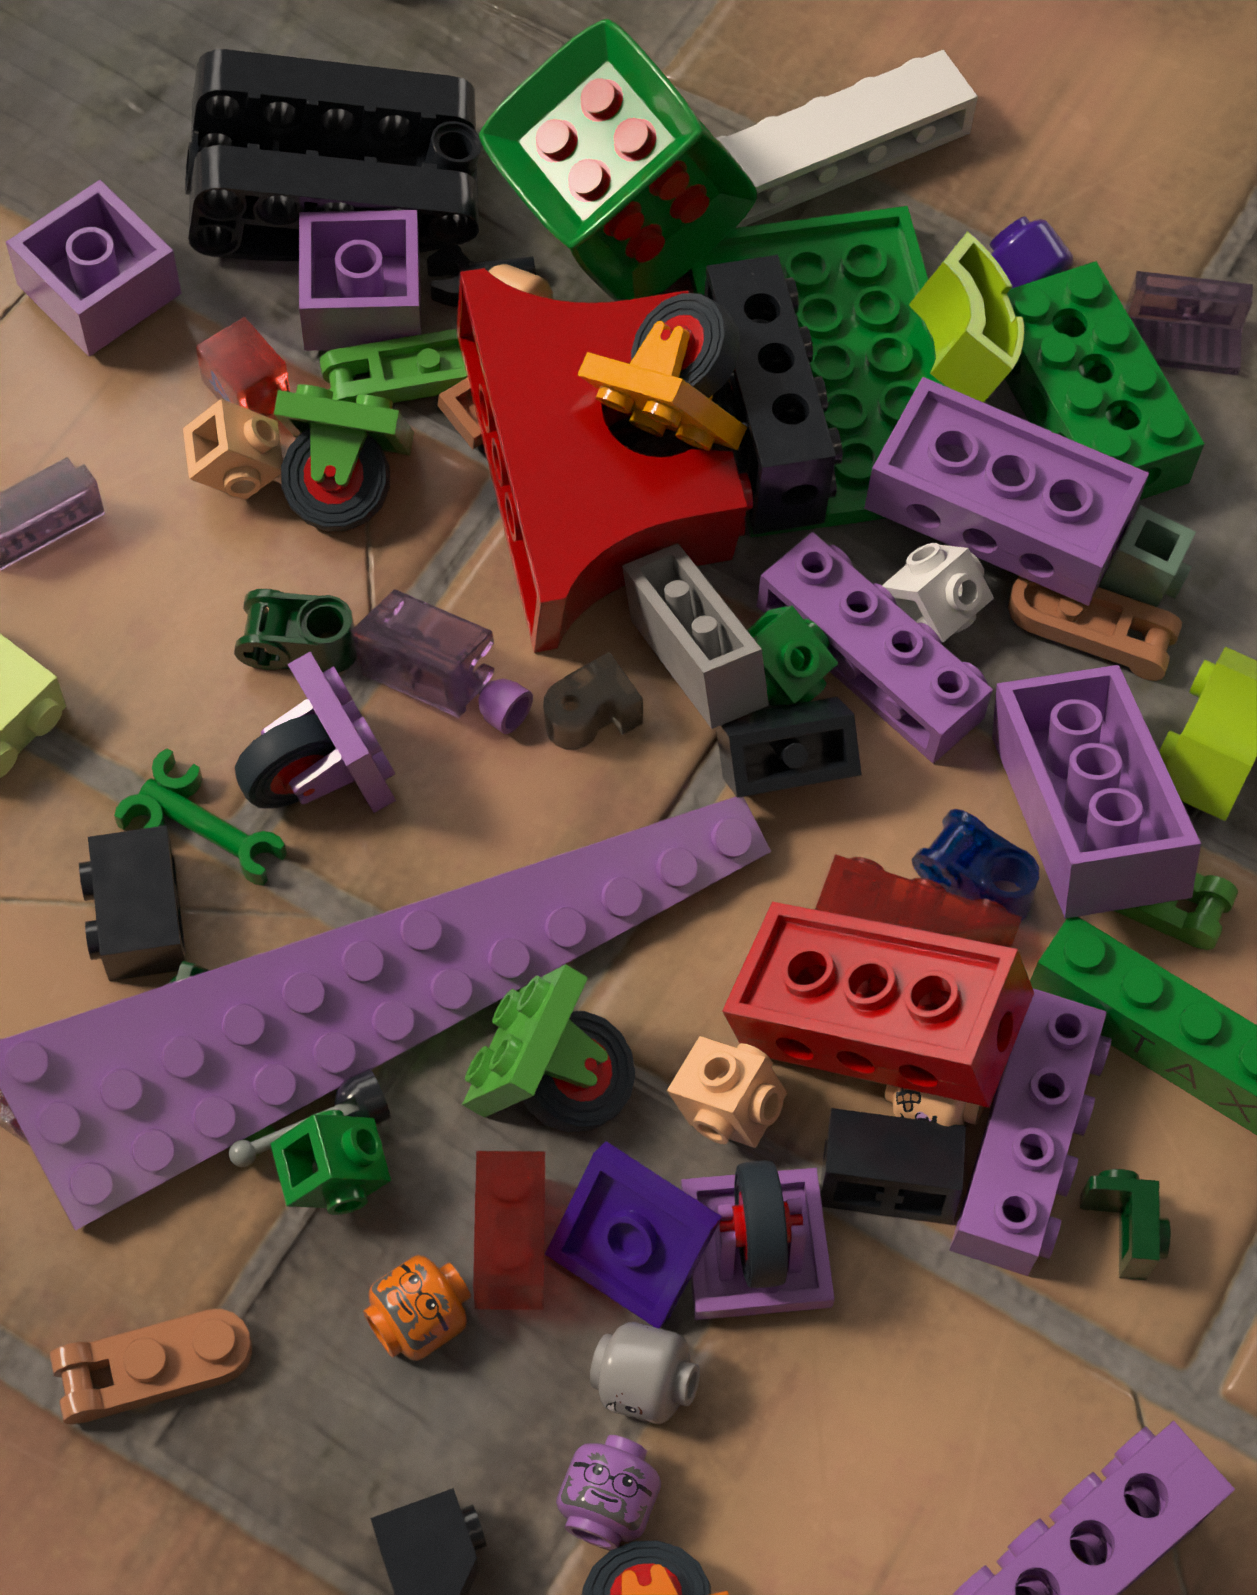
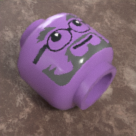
(608, 1492)

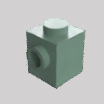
(1149, 559)

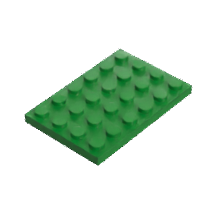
(867, 341)

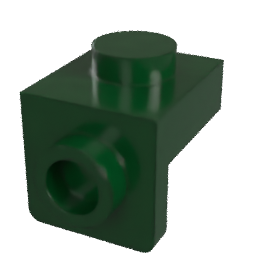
(1142, 1232)

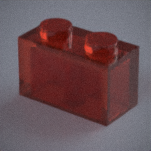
(509, 1230)

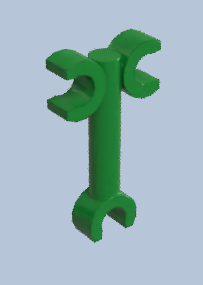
(169, 798)

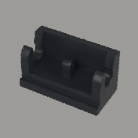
(892, 1166)

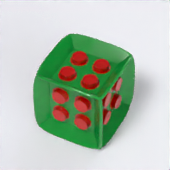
(617, 164)

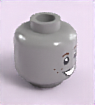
(644, 1372)

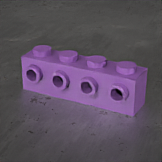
(879, 648)
(1029, 1135)

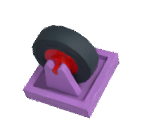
(315, 748)
(767, 1246)

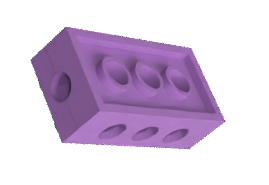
(1005, 490)
(1119, 1526)

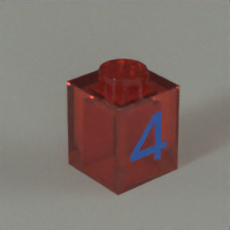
(242, 368)

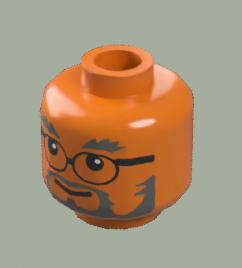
(417, 1307)

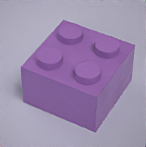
(94, 267)
(358, 277)

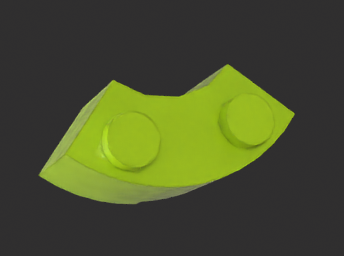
(970, 320)
(1219, 738)

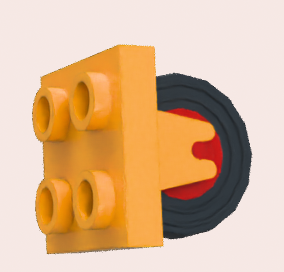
(676, 366)

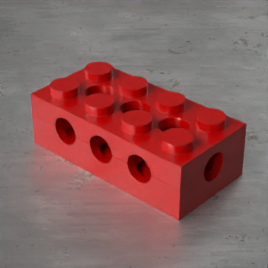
(881, 1002)

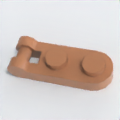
(1100, 626)
(152, 1364)

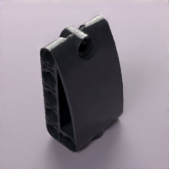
(325, 138)

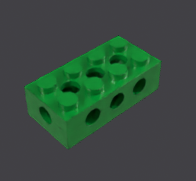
(1096, 379)

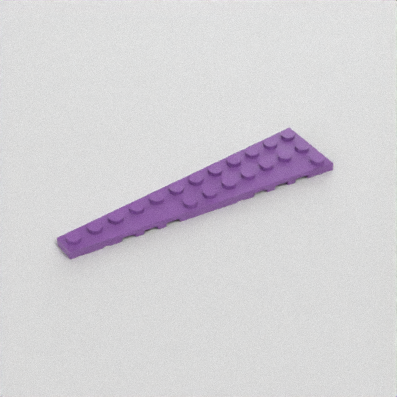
(216, 1056)

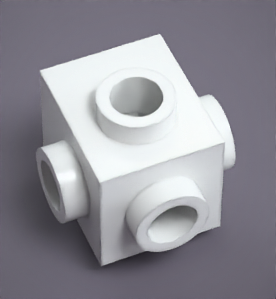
(941, 588)

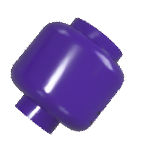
(1030, 251)

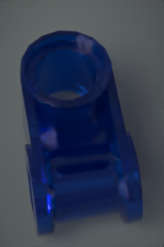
(977, 859)

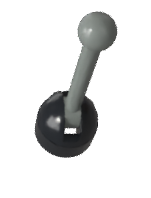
(355, 1097)

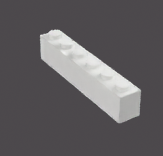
(853, 133)

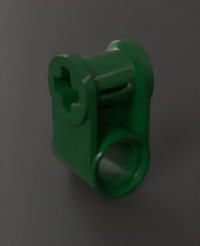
(293, 630)

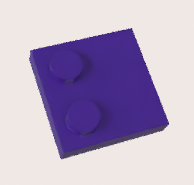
(632, 1235)

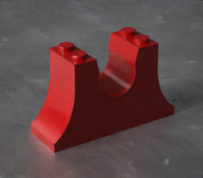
(562, 482)

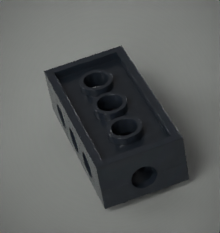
(774, 394)

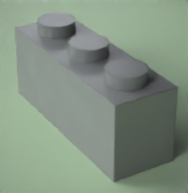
(696, 635)

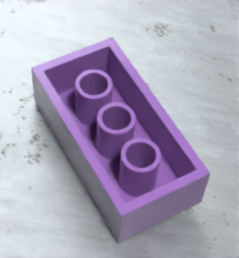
(1094, 792)

